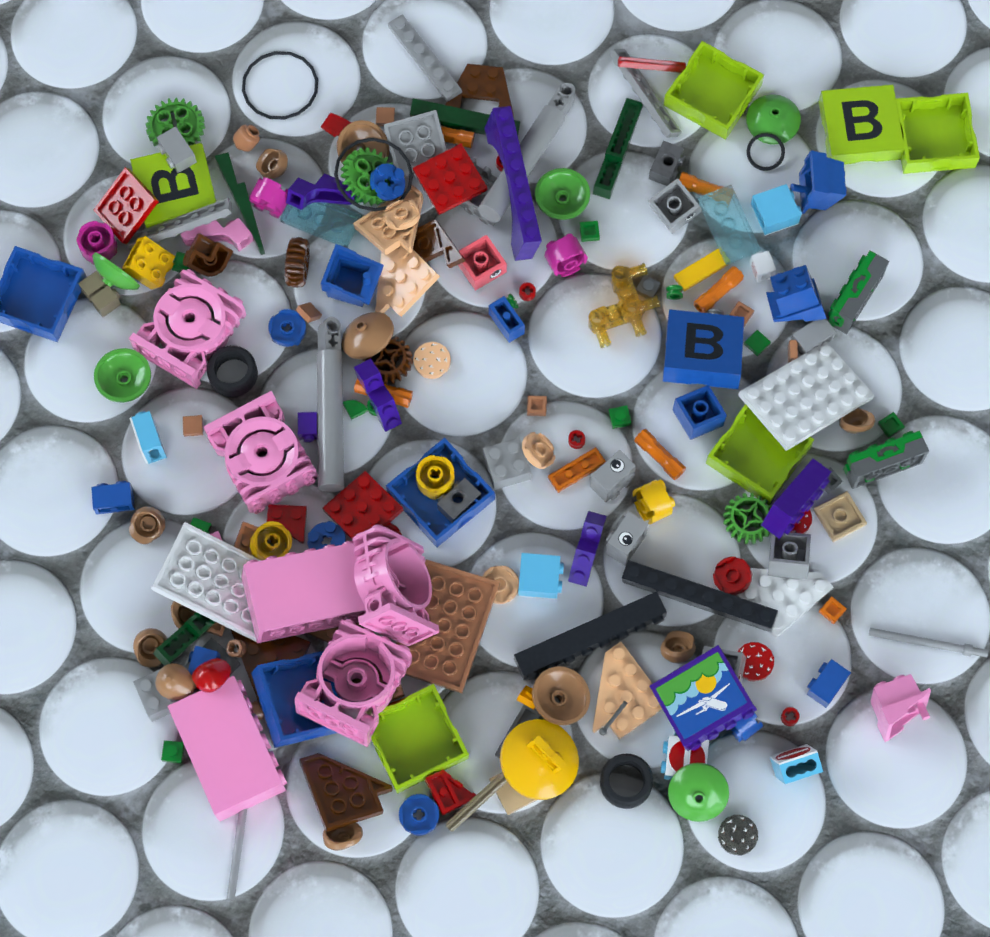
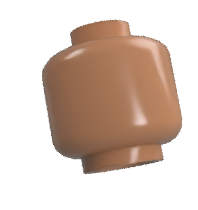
(246, 137)

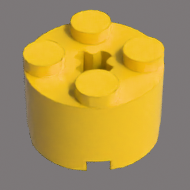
(435, 466)
(653, 501)
(277, 534)

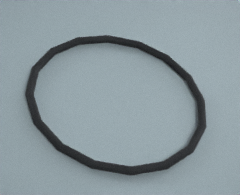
(279, 53)
(368, 140)

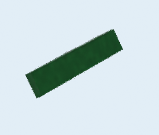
(455, 117)
(617, 148)
(240, 196)
(183, 638)

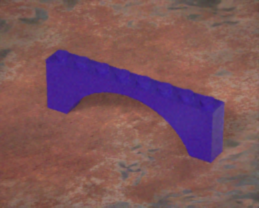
(503, 137)

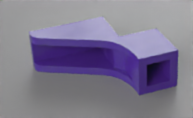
(325, 190)
(378, 394)
(587, 548)

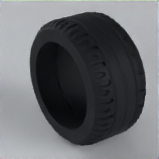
(232, 353)
(641, 766)

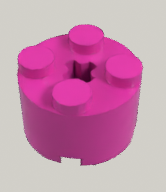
(269, 196)
(96, 238)
(565, 255)

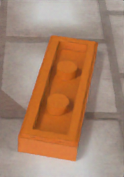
(576, 470)

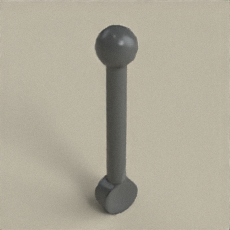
(603, 731)

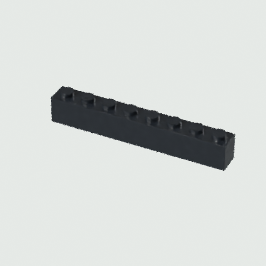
(700, 596)
(590, 635)

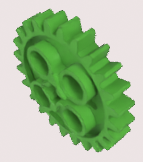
(191, 121)
(355, 175)

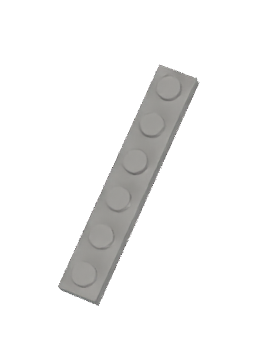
(424, 58)
(647, 96)
(184, 222)

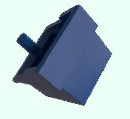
(820, 182)
(351, 277)
(795, 296)

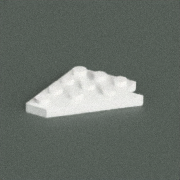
(787, 595)

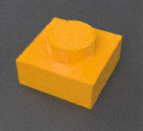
(525, 697)

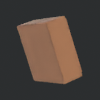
(384, 115)
(743, 311)
(308, 312)
(792, 350)
(536, 405)
(192, 425)

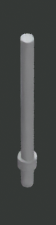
(965, 649)
(236, 854)

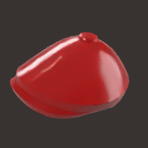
(211, 675)

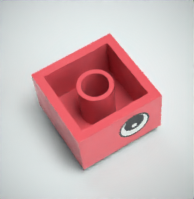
(482, 262)

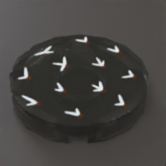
(738, 835)

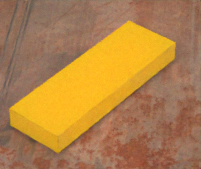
(700, 270)

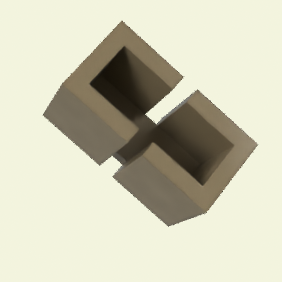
(102, 296)

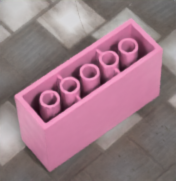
(302, 591)
(228, 748)

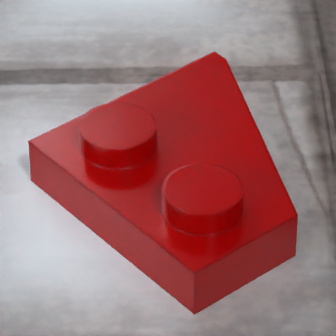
(291, 517)
(447, 792)

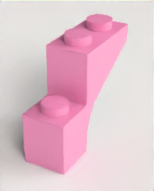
(234, 233)

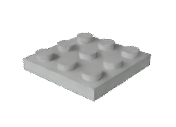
(418, 138)

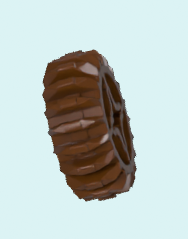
(297, 262)
(394, 355)

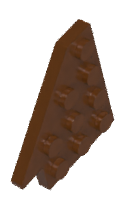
(270, 651)
(341, 791)

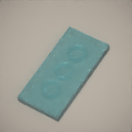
(324, 221)
(728, 224)

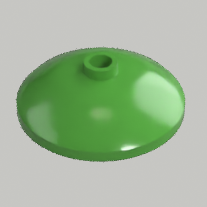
(762, 120)
(562, 184)
(113, 274)
(119, 365)
(698, 780)

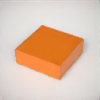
(832, 610)

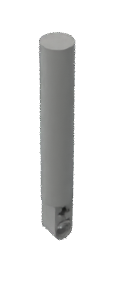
(532, 148)
(330, 407)

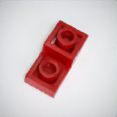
(334, 124)

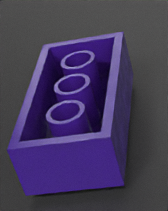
(797, 499)

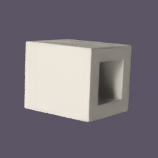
(762, 266)

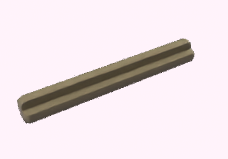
(476, 802)

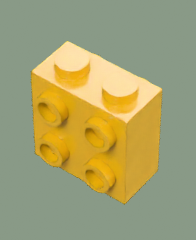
(148, 263)

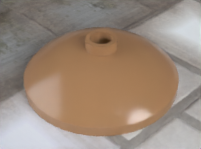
(361, 130)
(367, 335)
(570, 690)

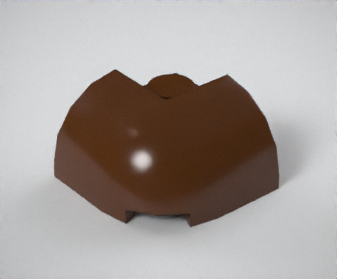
(207, 256)

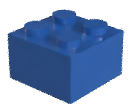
(699, 412)

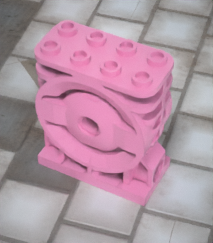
(184, 301)
(254, 427)
(393, 585)
(362, 702)

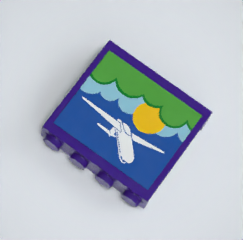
(703, 698)

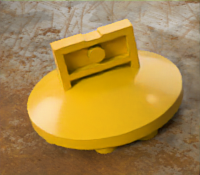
(539, 759)

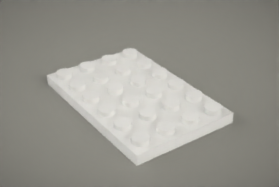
(806, 395)
(207, 579)

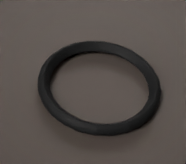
(765, 135)

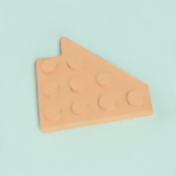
(380, 235)
(402, 280)
(620, 682)

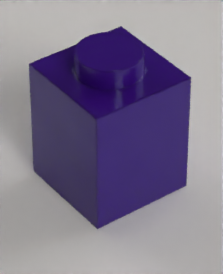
(307, 426)

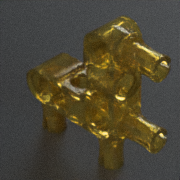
(618, 313)

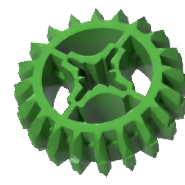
(742, 514)

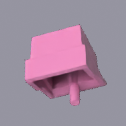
(897, 704)

